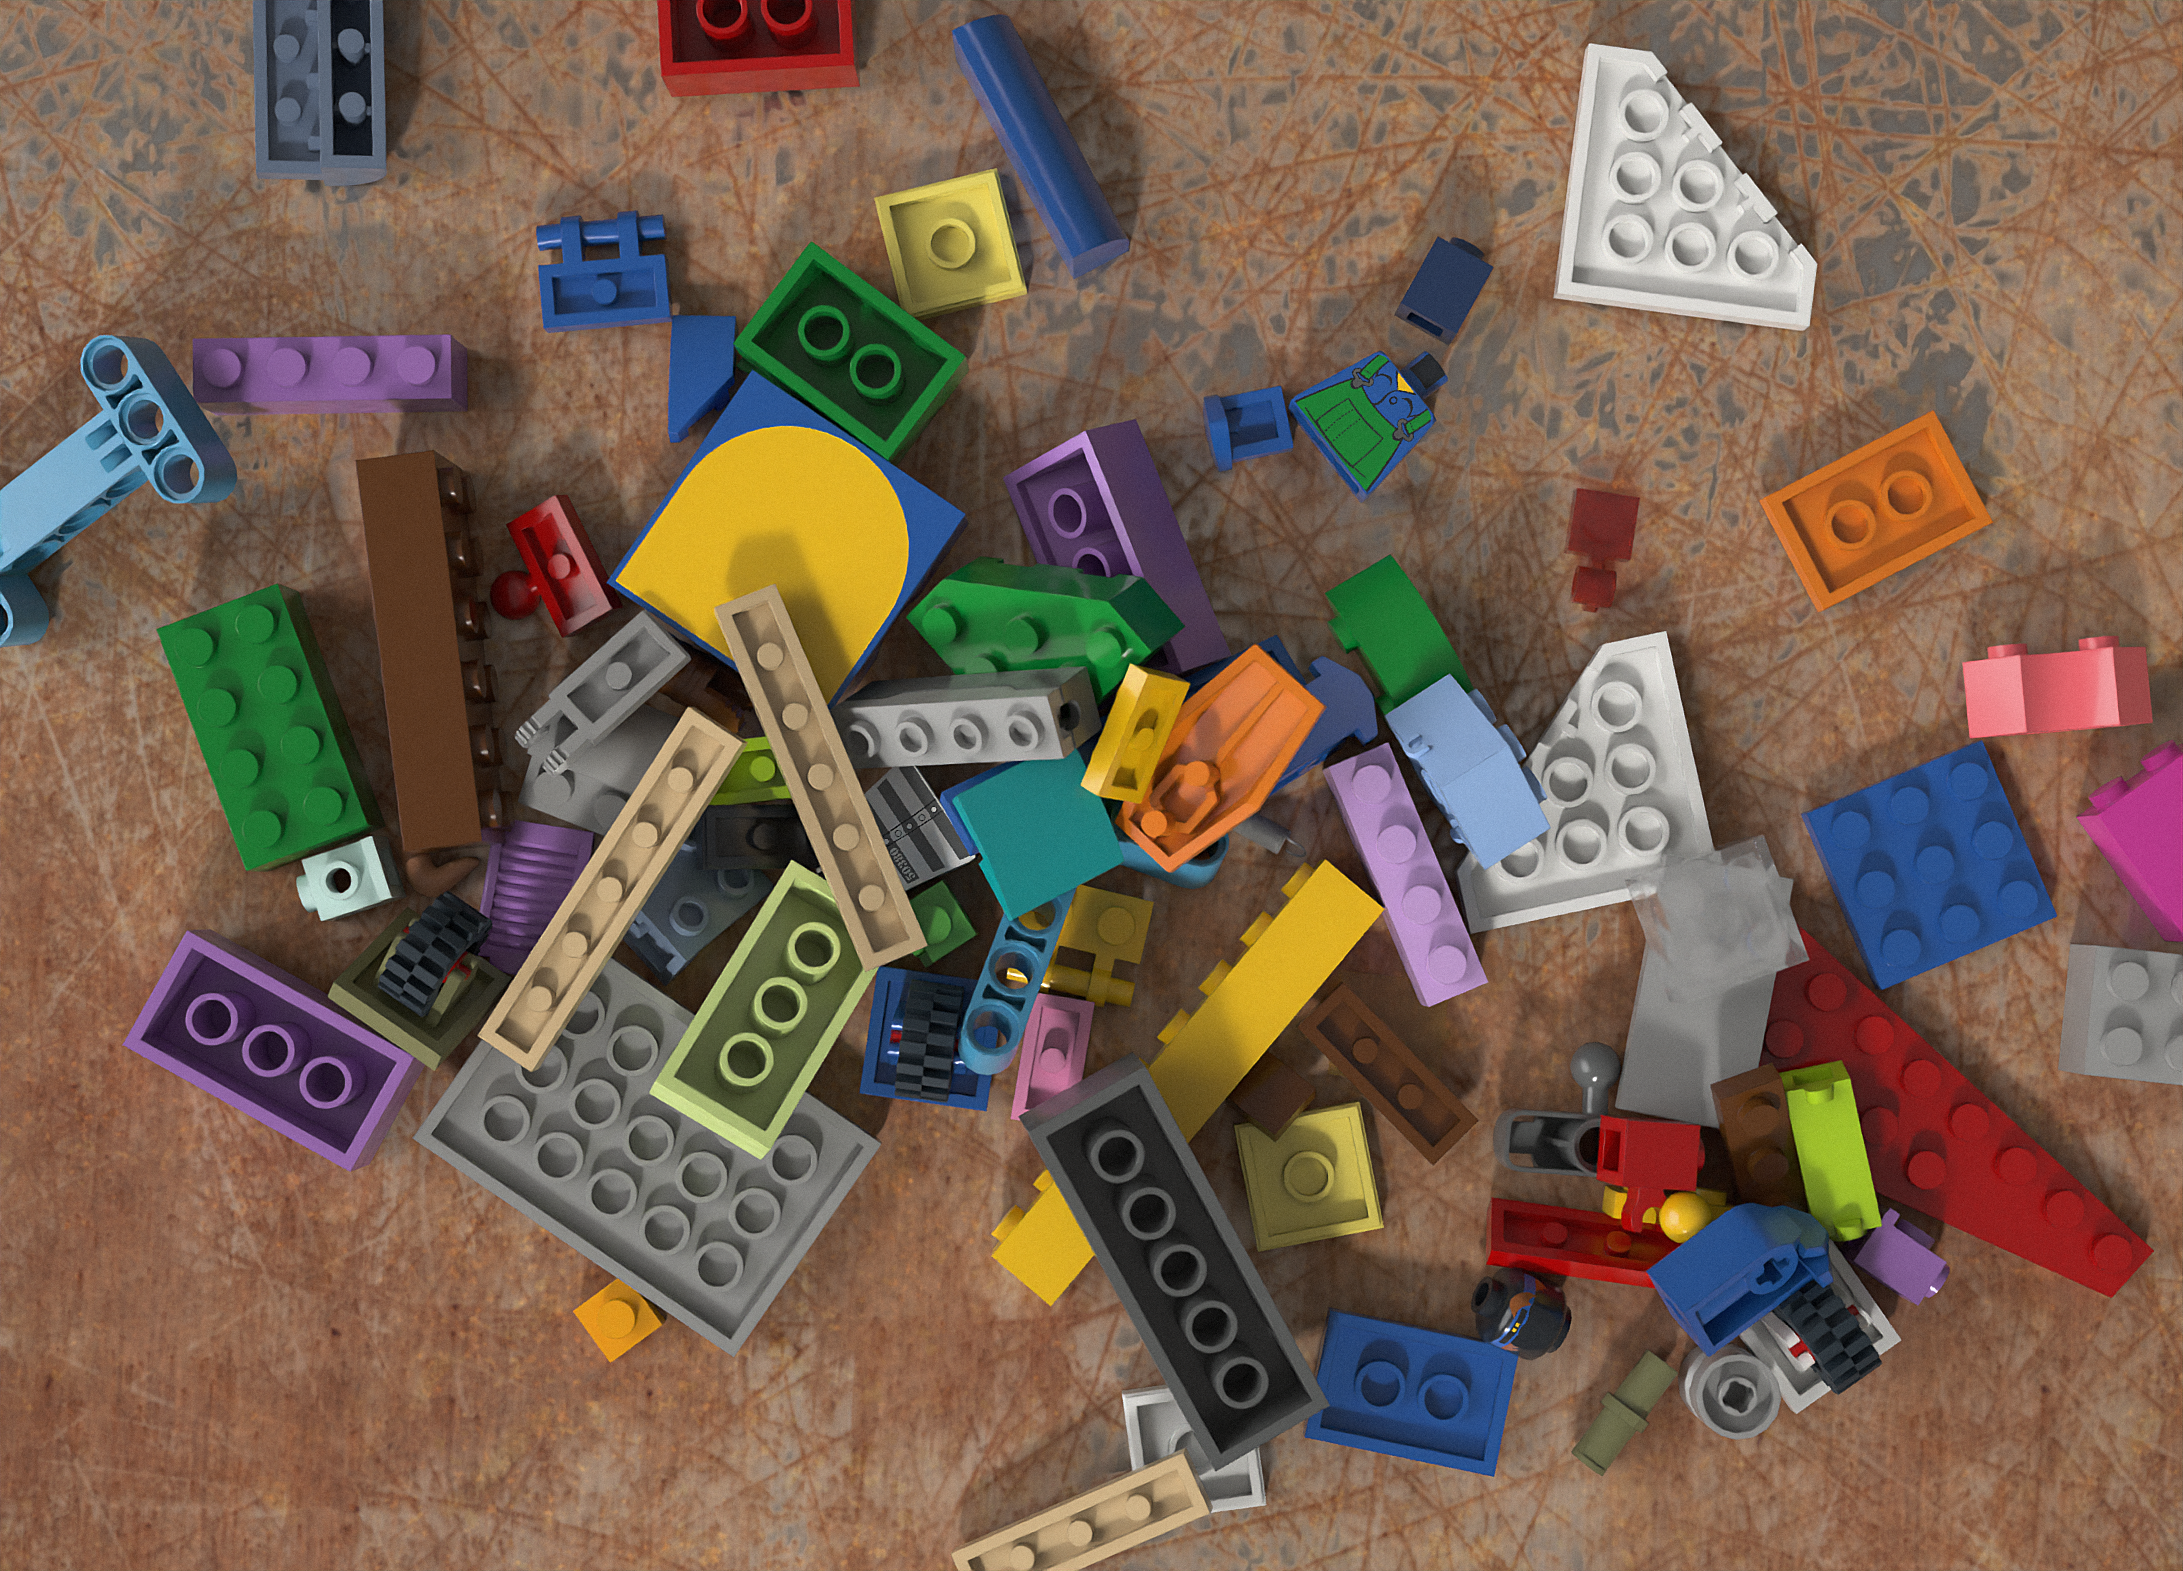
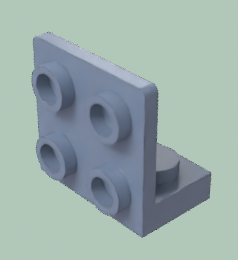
(691, 911)

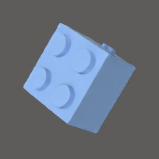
(1471, 769)

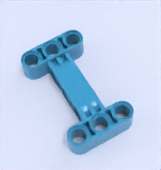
(103, 467)

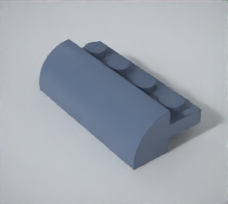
(320, 90)

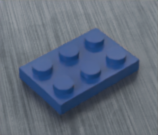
(1412, 1392)

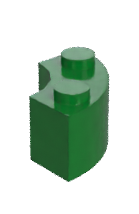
(1392, 634)

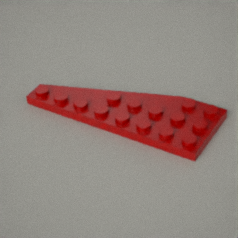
(1937, 1136)

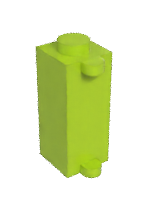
(1831, 1150)

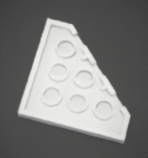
(1665, 213)
(1615, 789)

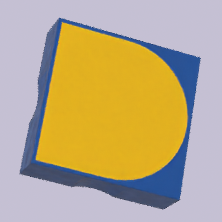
(798, 508)

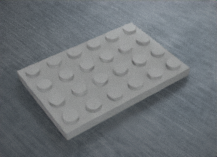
(638, 1180)

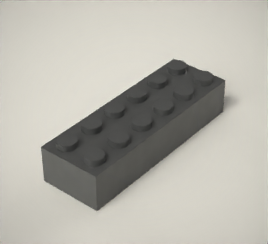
(1174, 1260)

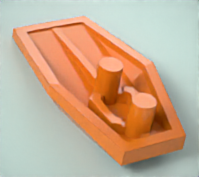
(1221, 758)

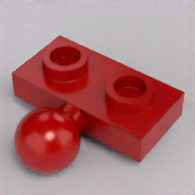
(560, 570)

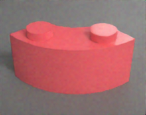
(2057, 691)

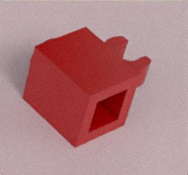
(1647, 1159)

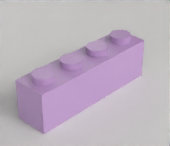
(1405, 875)

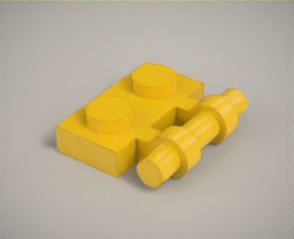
(1099, 924)

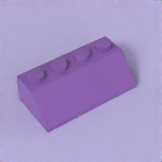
(1106, 512)

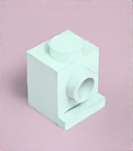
(372, 874)

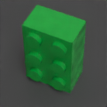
(852, 354)

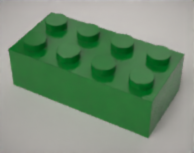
(271, 728)

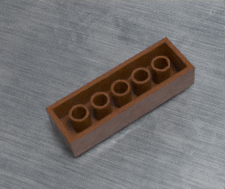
(434, 652)

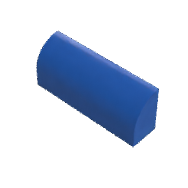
(1039, 143)

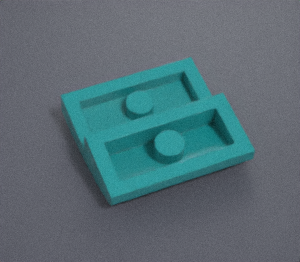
(1038, 832)

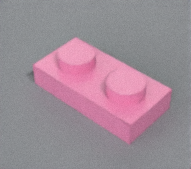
(1052, 1050)

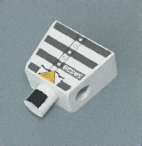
(914, 827)

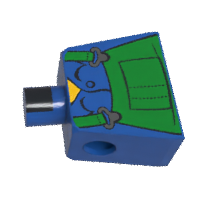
(1369, 416)

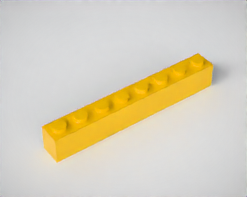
(1209, 1048)

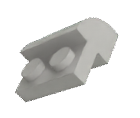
(603, 778)

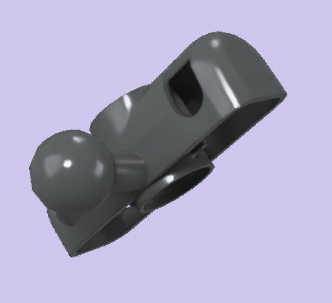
(1556, 1135)

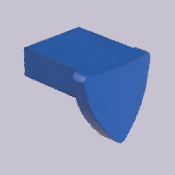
(1246, 426)

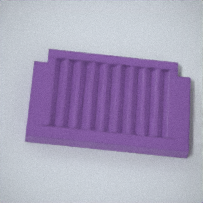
(527, 886)

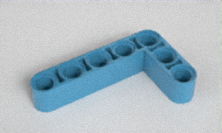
(1032, 950)

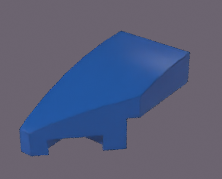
(699, 369)

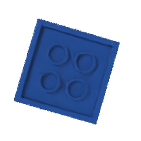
(1928, 865)

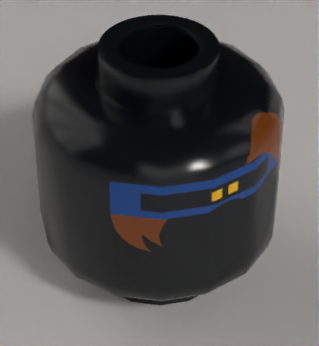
(1521, 1313)

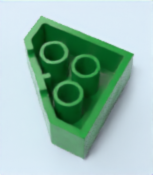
(1044, 618)

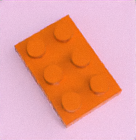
(1875, 511)

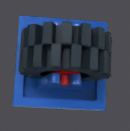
(917, 1037)

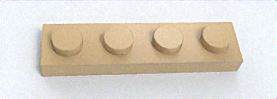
(1095, 1521)

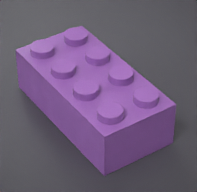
(274, 1049)

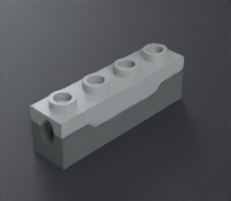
(968, 718)

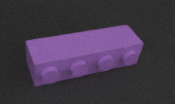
(330, 374)

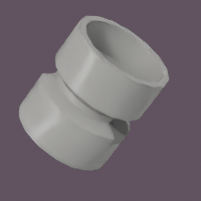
(1729, 1391)

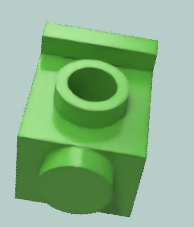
(941, 922)

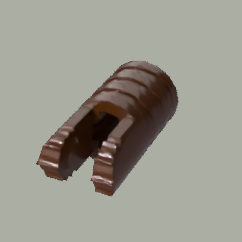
(710, 689)

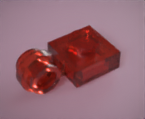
(1601, 529)

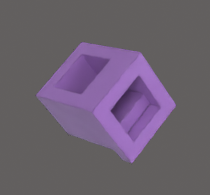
(1898, 1257)

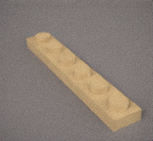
(820, 777)
(612, 889)

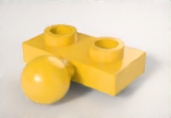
(1682, 1213)

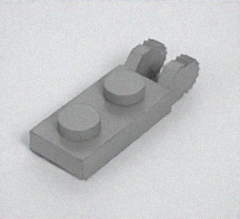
(606, 690)

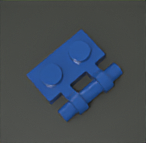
(608, 290)

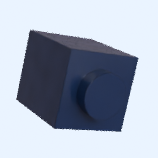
(1445, 288)

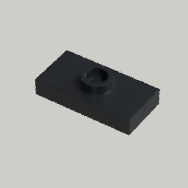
(752, 838)

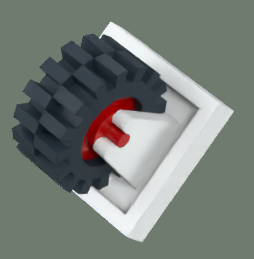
(1822, 1337)

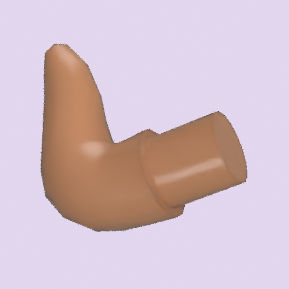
(427, 878)

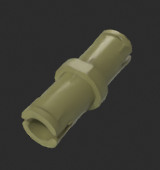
(1624, 1412)

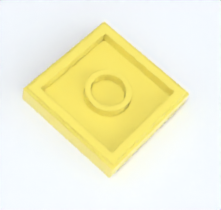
(951, 245)
(1311, 1180)

